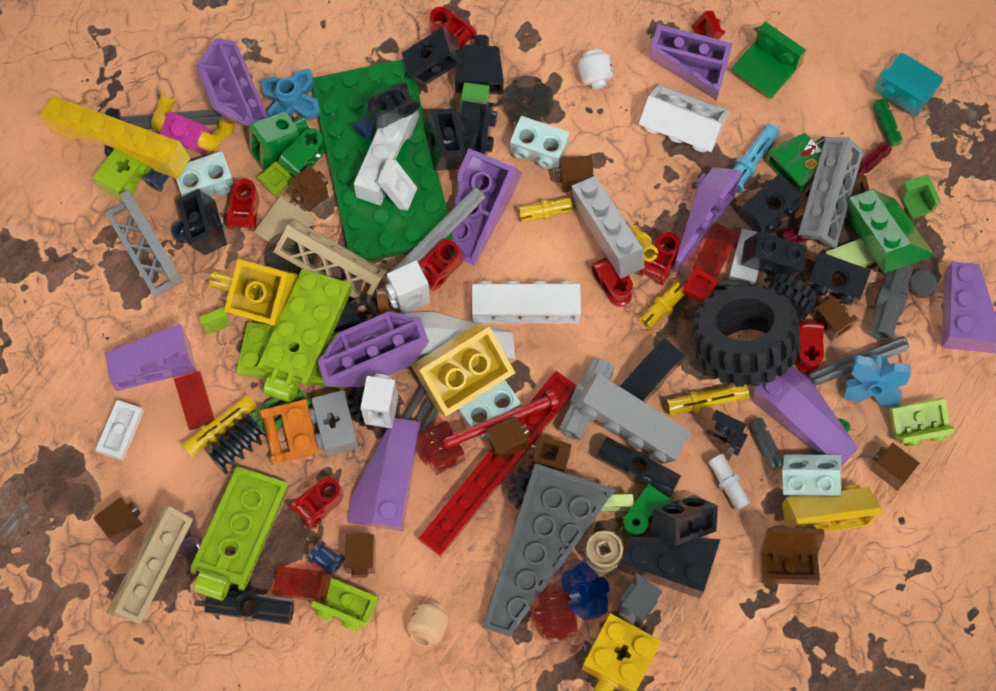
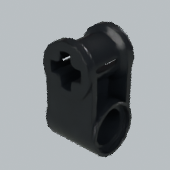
(395, 103)

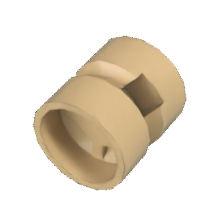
(603, 552)

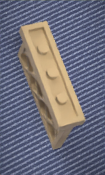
(150, 565)

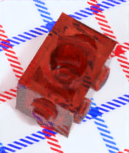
(435, 453)
(556, 616)

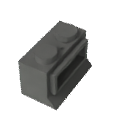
(638, 601)

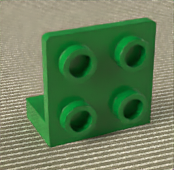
(769, 61)

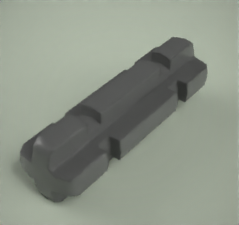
(766, 443)

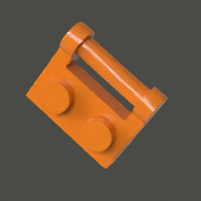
(298, 430)

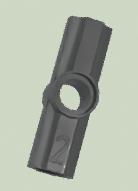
(890, 303)

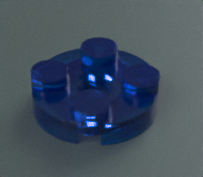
(586, 591)

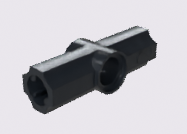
(621, 458)
(267, 610)

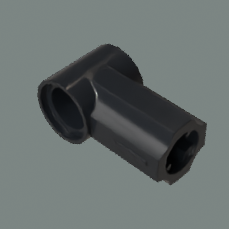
(353, 316)

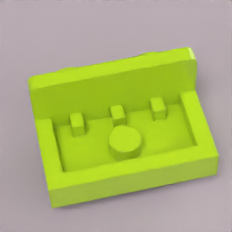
(921, 421)
(347, 604)

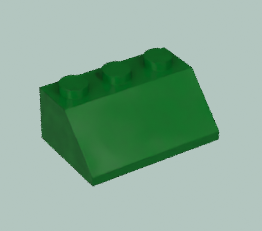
(886, 230)

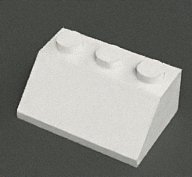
(683, 118)

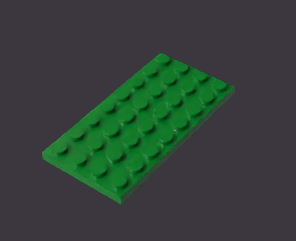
(374, 229)

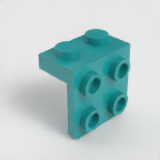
(908, 84)

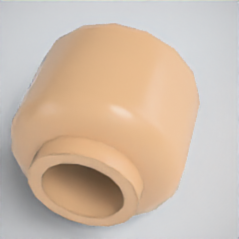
(428, 624)

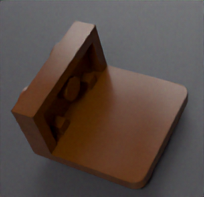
(791, 555)

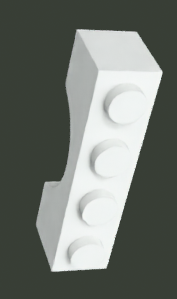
(383, 147)

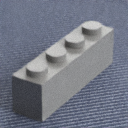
(608, 227)
(632, 419)

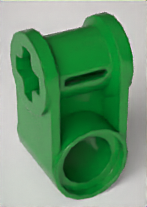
(302, 153)

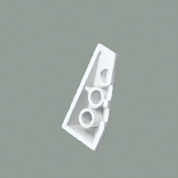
(444, 328)

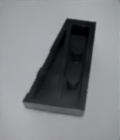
(676, 567)

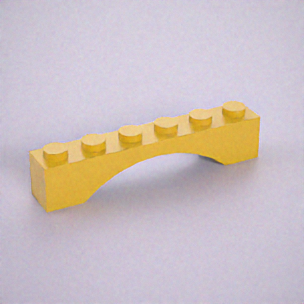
(148, 147)

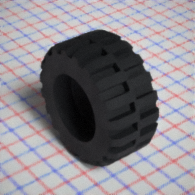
(753, 359)

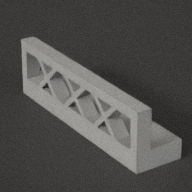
(829, 189)
(148, 236)

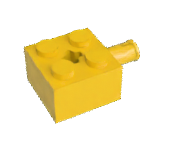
(245, 287)
(603, 660)

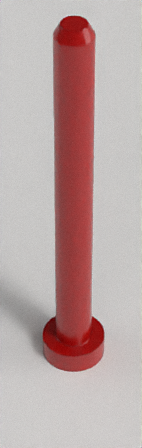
(550, 400)

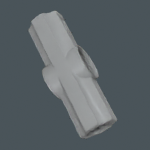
(574, 422)

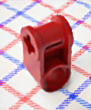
(454, 24)
(243, 211)
(439, 266)
(661, 267)
(610, 282)
(811, 346)
(316, 503)

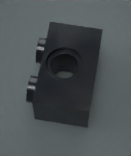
(432, 56)
(444, 139)
(777, 193)
(201, 222)
(773, 255)
(854, 278)

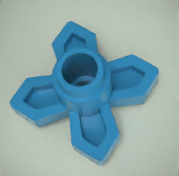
(291, 95)
(877, 378)

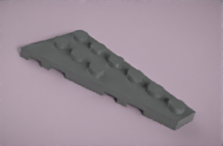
(547, 528)

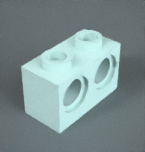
(542, 137)
(202, 172)
(486, 405)
(812, 475)

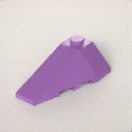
(498, 184)
(712, 198)
(805, 413)
(385, 485)

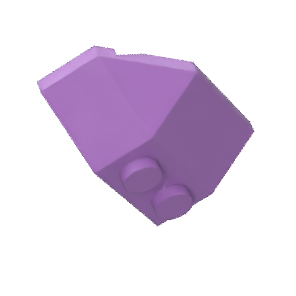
(230, 83)
(373, 348)

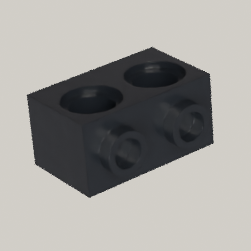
(684, 519)

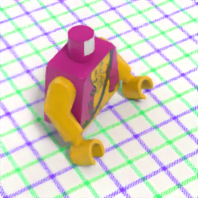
(188, 132)

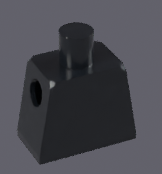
(480, 66)

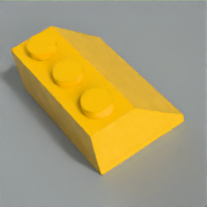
(851, 510)

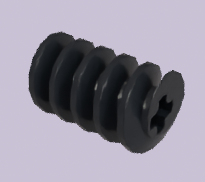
(235, 443)

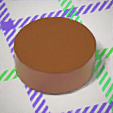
(382, 300)

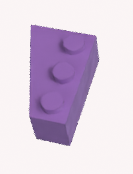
(692, 57)
(967, 310)

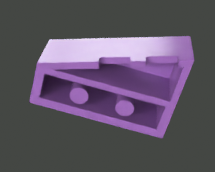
(151, 359)

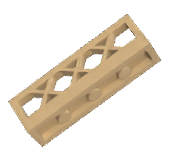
(328, 251)

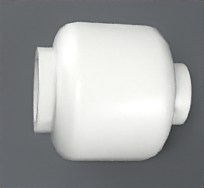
(595, 69)

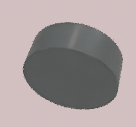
(922, 284)

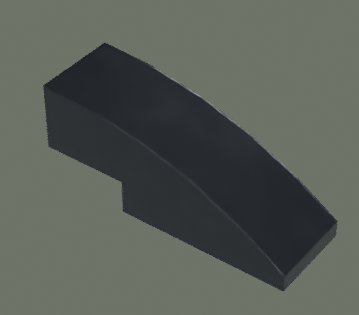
(653, 371)

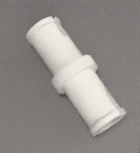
(729, 482)

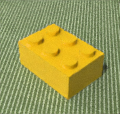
(463, 368)

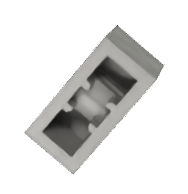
(343, 436)

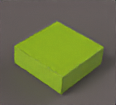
(275, 179)
(215, 321)

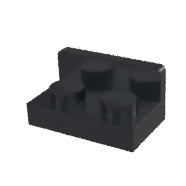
(476, 124)
(727, 430)

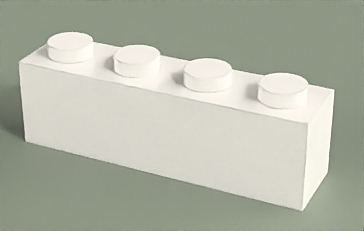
(526, 303)

